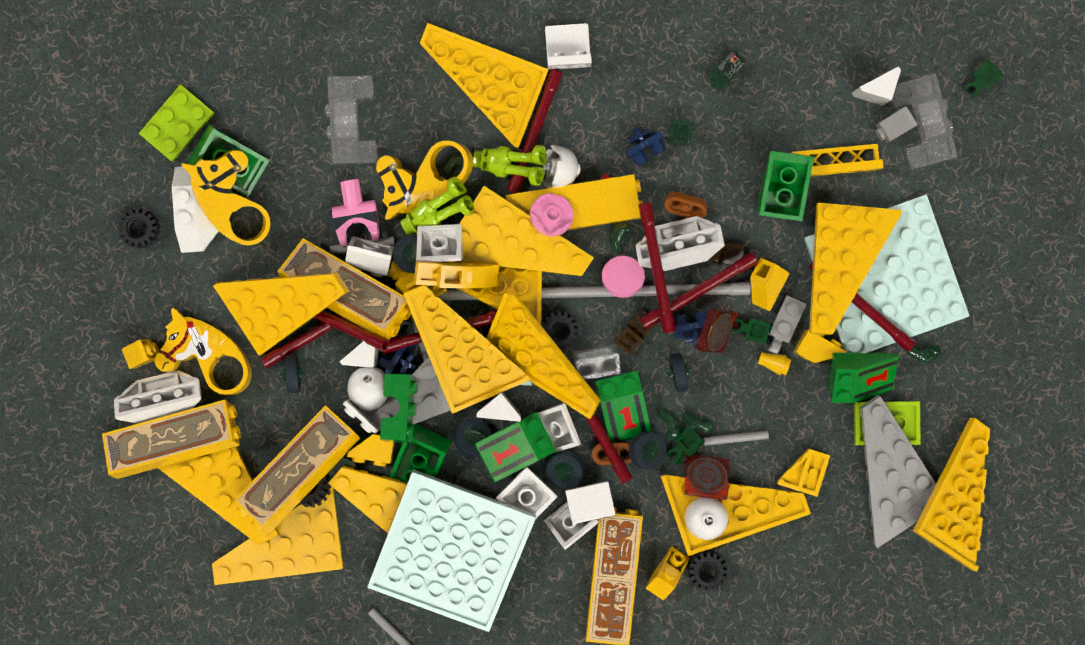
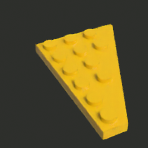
(844, 252)
(278, 305)
(461, 357)
(953, 510)

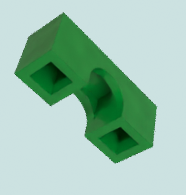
(400, 427)

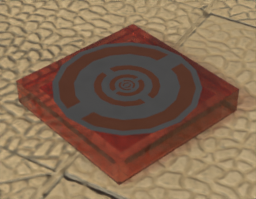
(716, 330)
(706, 477)

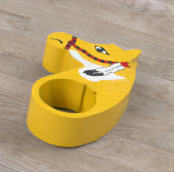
(195, 338)

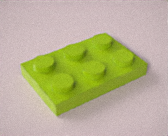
(176, 123)
(904, 412)

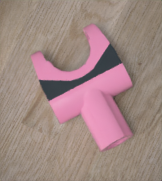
(354, 212)

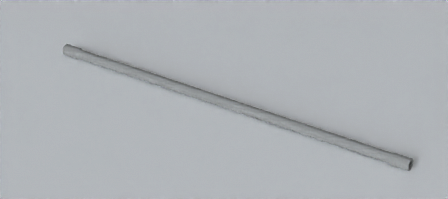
(739, 288)

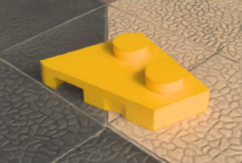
(806, 473)

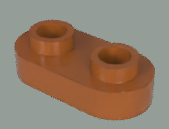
(685, 205)
(605, 461)

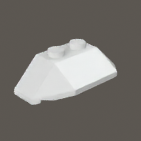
(191, 224)
(683, 243)
(157, 397)

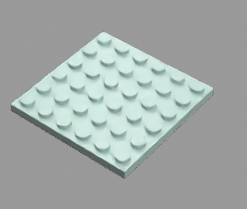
(906, 284)
(451, 550)

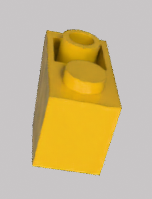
(767, 283)
(816, 348)
(140, 353)
(373, 450)
(667, 573)

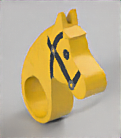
(212, 189)
(406, 189)

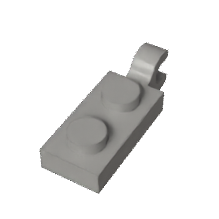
(785, 322)

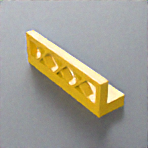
(840, 168)

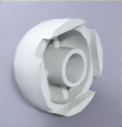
(561, 167)
(367, 388)
(704, 508)

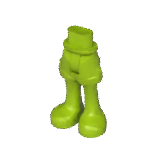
(499, 162)
(427, 213)

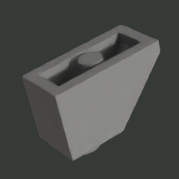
(895, 125)

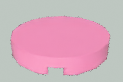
(551, 215)
(623, 276)

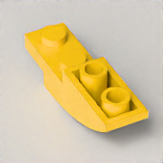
(456, 274)

